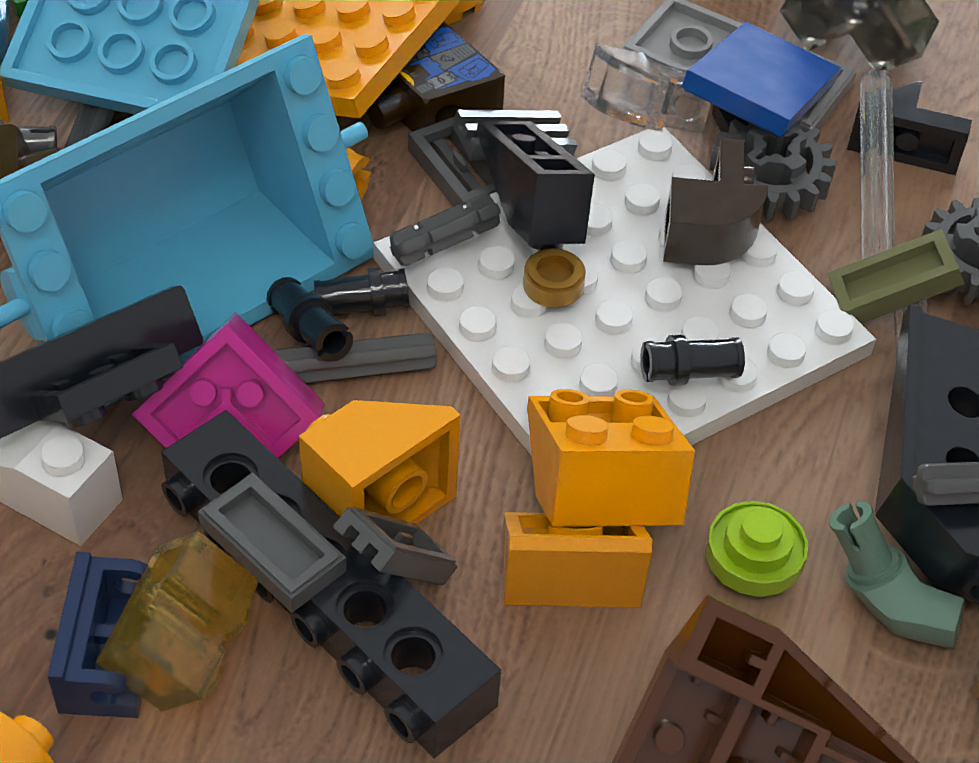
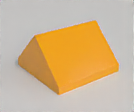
(573, 563)

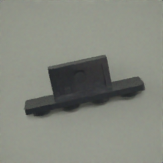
(98, 363)

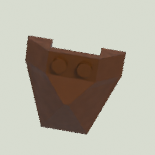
(748, 695)

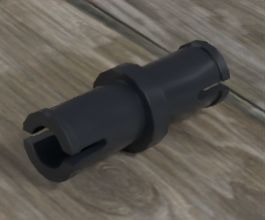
(309, 319)

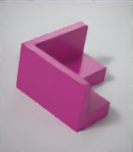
(238, 375)

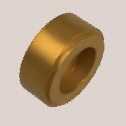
(554, 277)

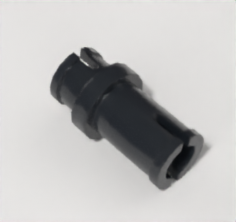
(365, 292)
(686, 359)

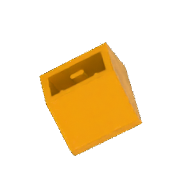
(608, 460)

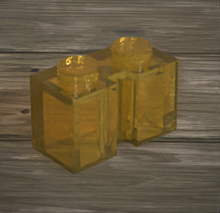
(176, 621)

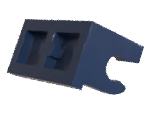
(88, 617)

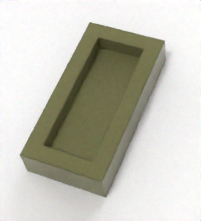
(896, 277)

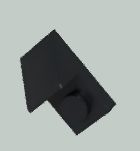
(921, 135)

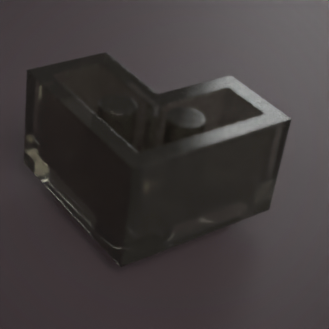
(884, 30)

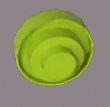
(756, 548)

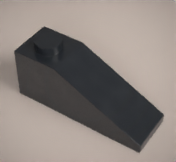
(538, 183)

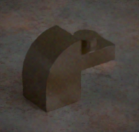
(714, 218)

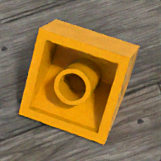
(383, 458)

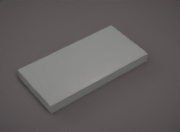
(684, 32)

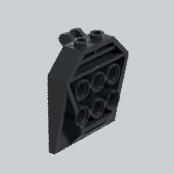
(932, 422)

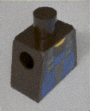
(437, 82)

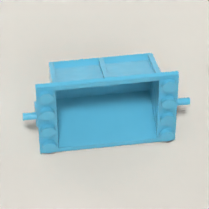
(193, 194)

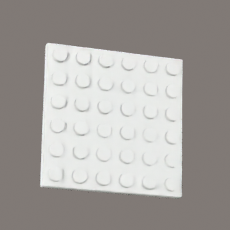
(522, 349)

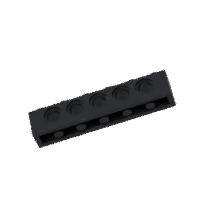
(410, 632)

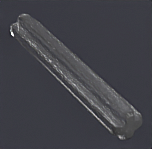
(877, 163)

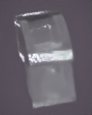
(642, 91)

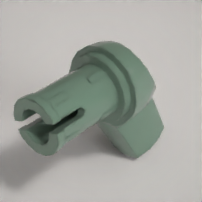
(888, 584)

